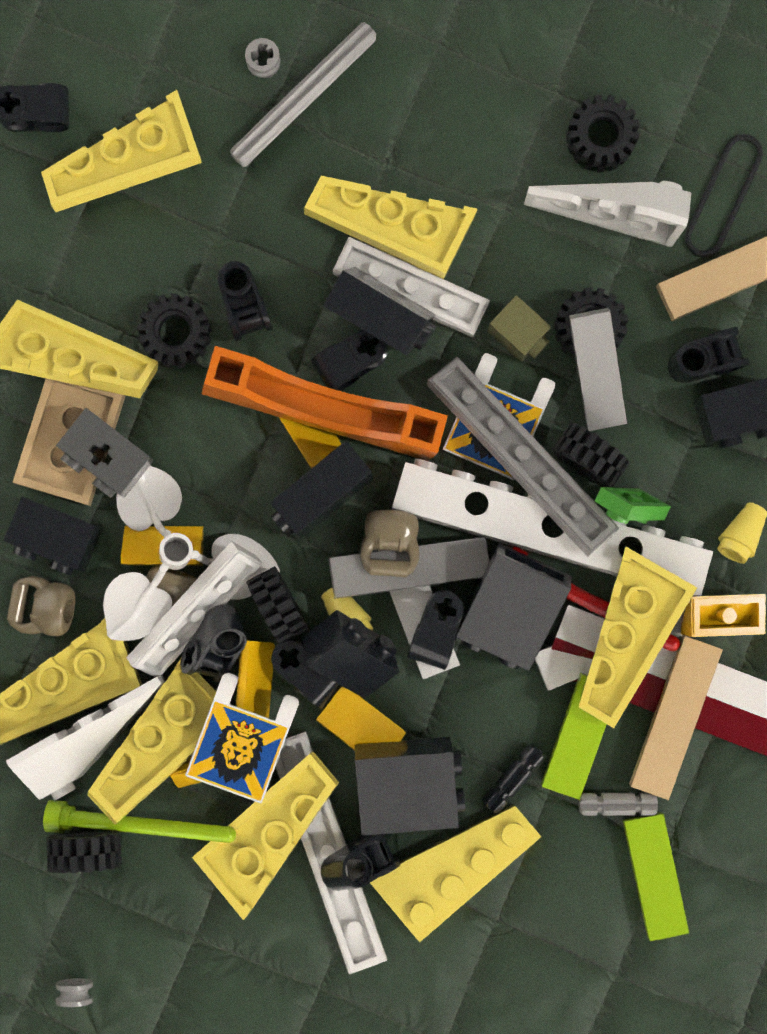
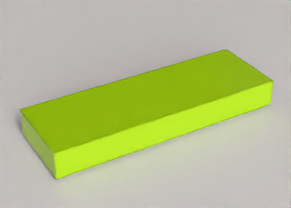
(574, 748)
(655, 876)

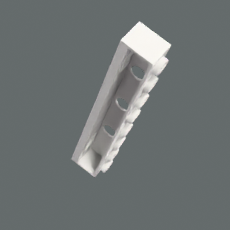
(519, 520)

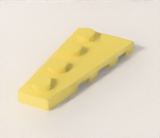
(139, 152)
(399, 225)
(61, 351)
(636, 626)
(72, 681)
(156, 744)
(267, 834)
(447, 875)

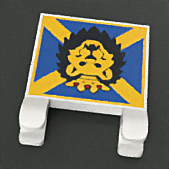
(467, 446)
(239, 746)

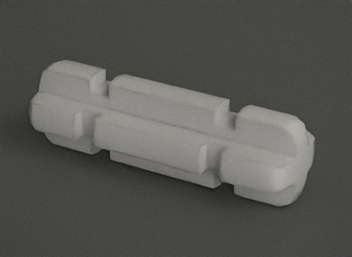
(617, 804)

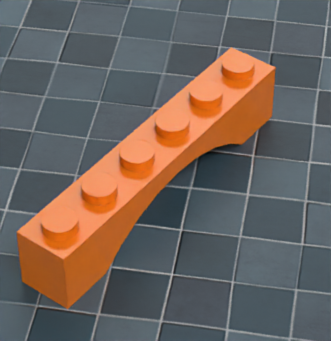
(373, 421)

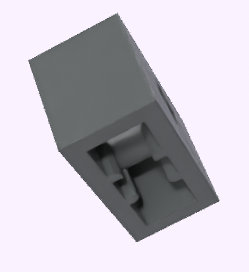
(86, 437)

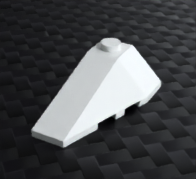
(636, 209)
(67, 755)

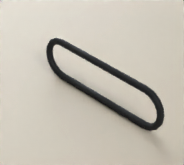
(708, 190)

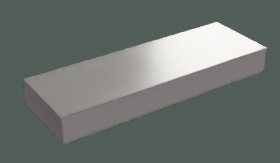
(598, 369)

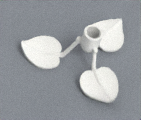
(131, 601)

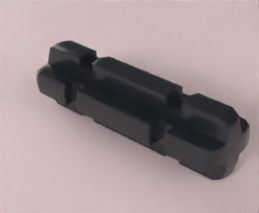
(513, 778)

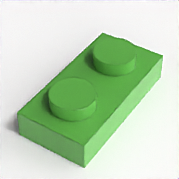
(631, 505)

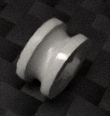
(252, 52)
(74, 992)

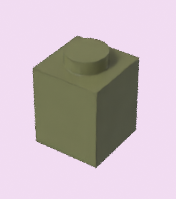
(520, 330)

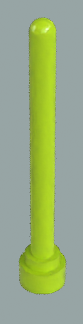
(61, 817)

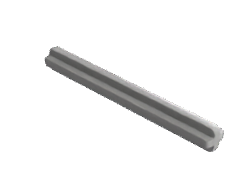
(303, 94)

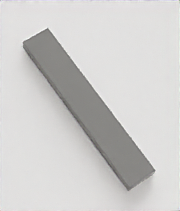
(522, 456)

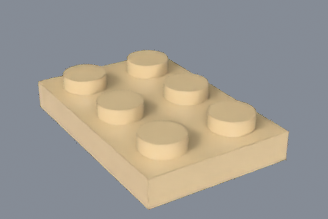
(54, 415)

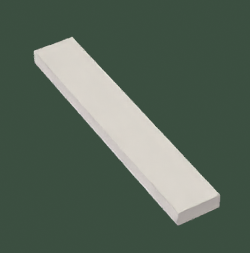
(346, 908)

